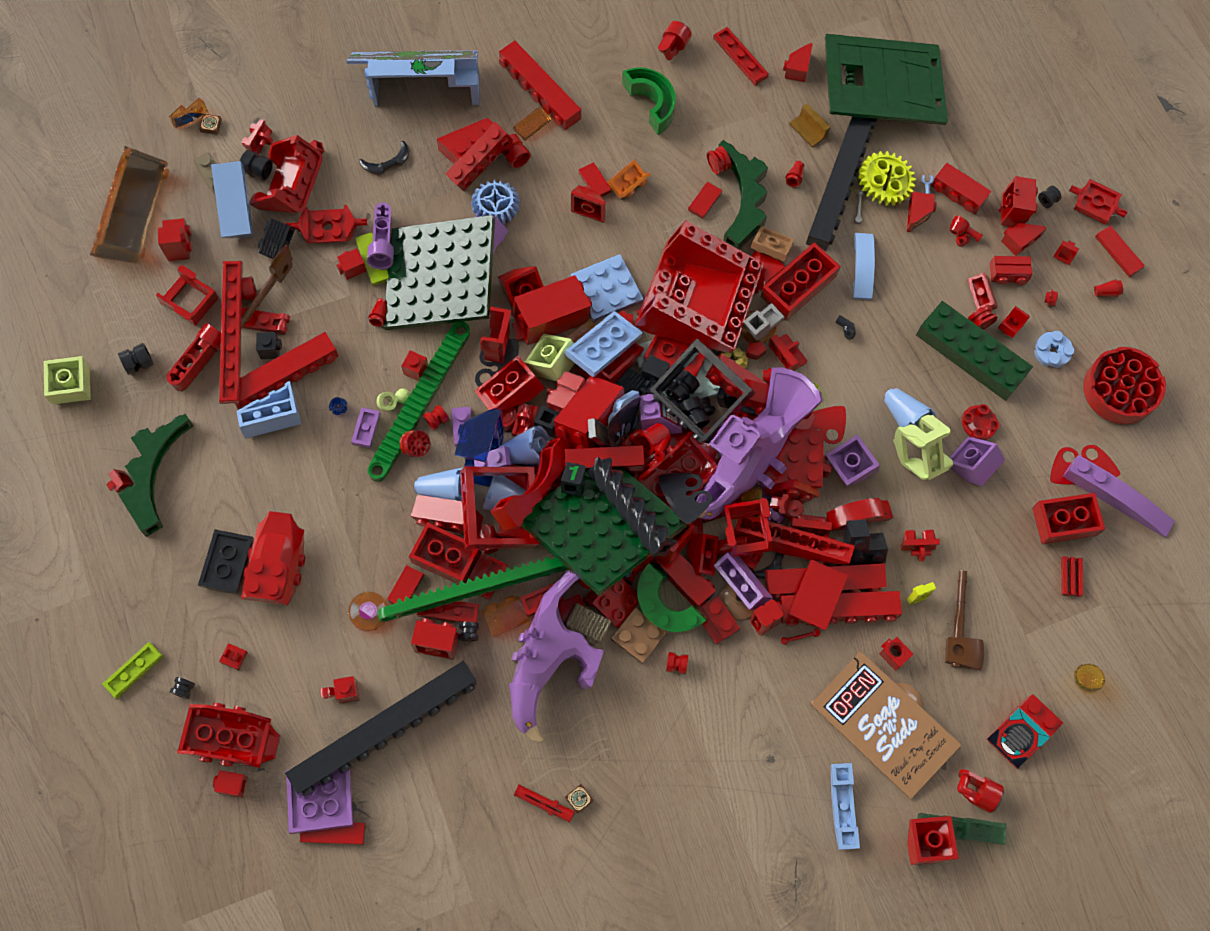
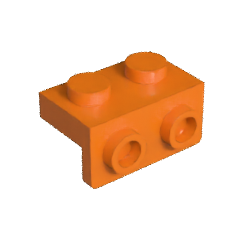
(628, 179)

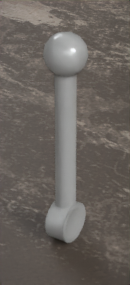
(858, 219)

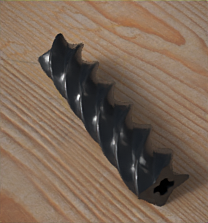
(630, 507)

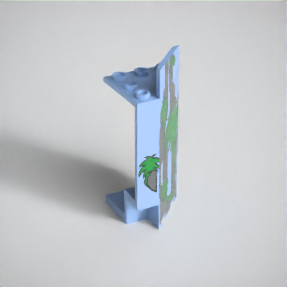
(457, 66)

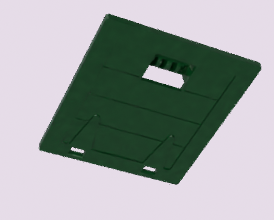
(896, 79)

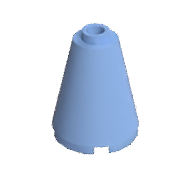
(905, 408)
(527, 446)
(440, 485)
(500, 489)

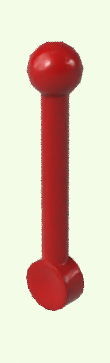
(816, 632)

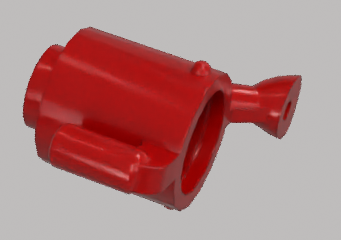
(653, 440)

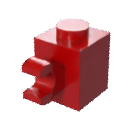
(344, 690)

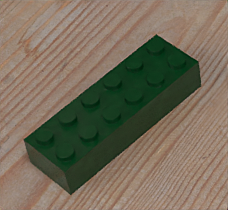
(974, 350)

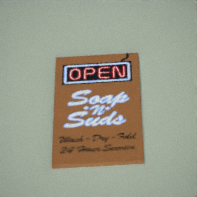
(886, 724)

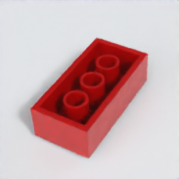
(800, 281)

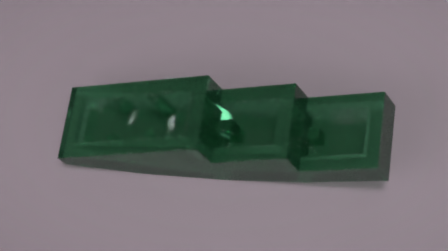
(975, 829)

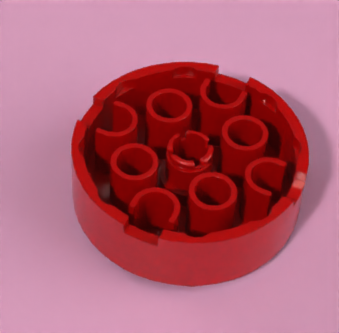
(1124, 385)

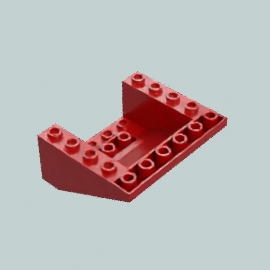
(699, 290)

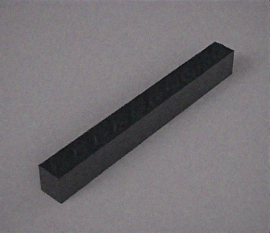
(839, 182)
(380, 729)

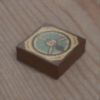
(210, 124)
(579, 799)

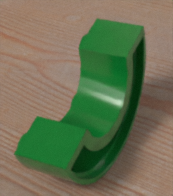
(657, 87)
(656, 610)

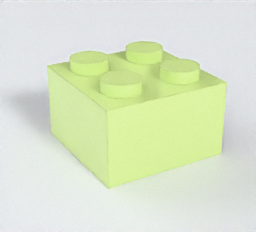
(549, 357)
(67, 380)

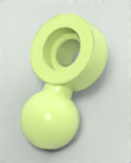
(401, 396)

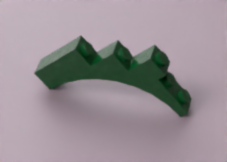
(748, 175)
(143, 470)

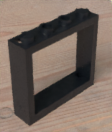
(672, 373)

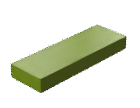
(376, 276)
(132, 670)

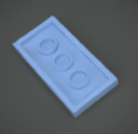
(603, 343)

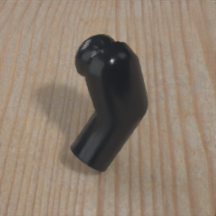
(848, 327)

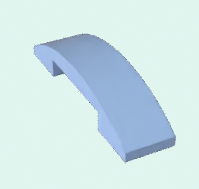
(864, 266)
(843, 806)

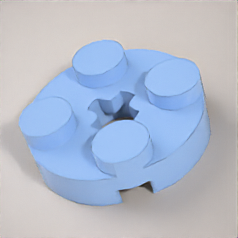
(1053, 359)

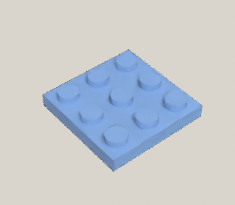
(609, 287)

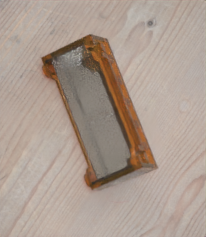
(129, 206)

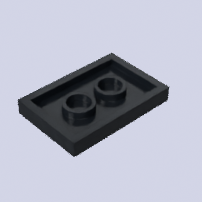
(225, 561)

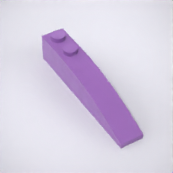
(1118, 495)

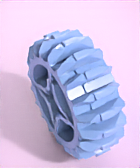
(506, 197)

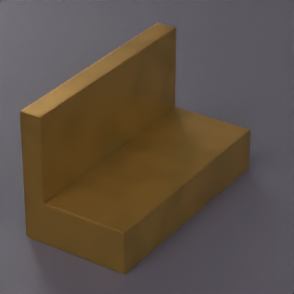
(810, 126)

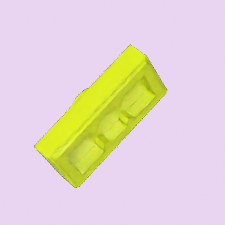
(921, 593)

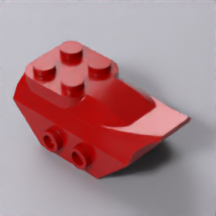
(684, 457)
(274, 560)
(228, 736)

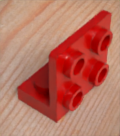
(615, 603)

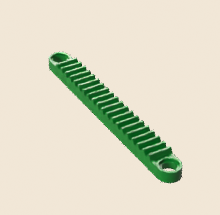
(419, 400)
(470, 589)

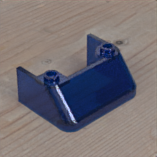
(479, 437)

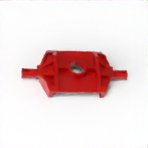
(342, 220)

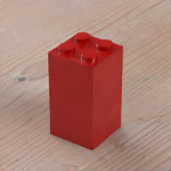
(551, 309)
(591, 401)

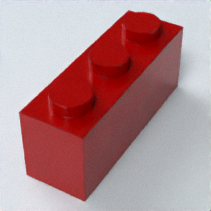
(961, 188)

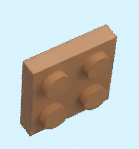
(772, 243)
(638, 636)

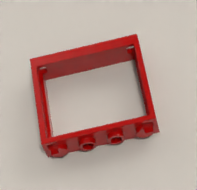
(469, 512)

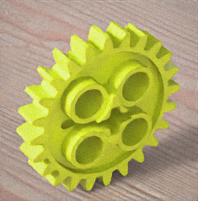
(901, 182)

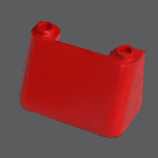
(294, 176)

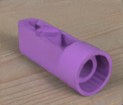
(380, 250)

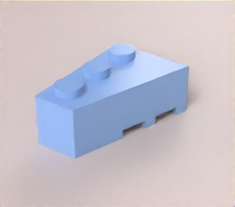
(270, 414)

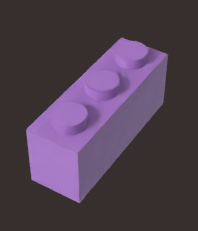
(743, 581)

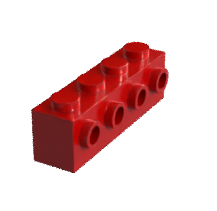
(479, 156)

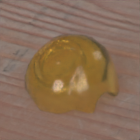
(1089, 678)

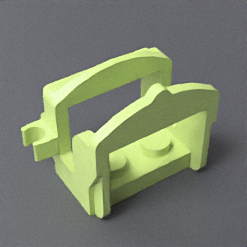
(929, 438)

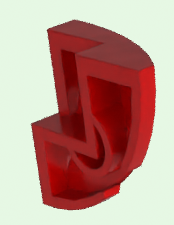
(769, 270)

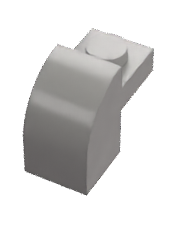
(762, 322)

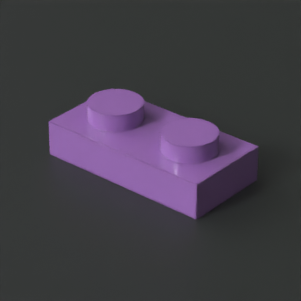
(459, 416)
(365, 428)
(496, 458)

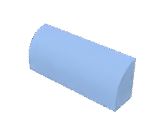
(232, 200)

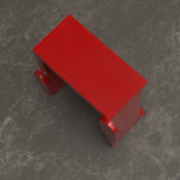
(189, 277)
(496, 345)
(748, 509)

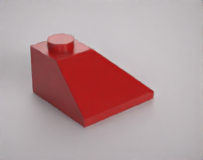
(588, 203)
(519, 282)
(931, 841)

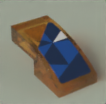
(184, 116)

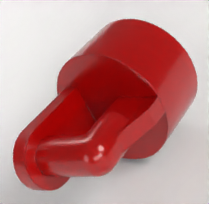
(674, 39)
(987, 794)

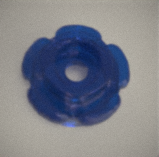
(338, 401)

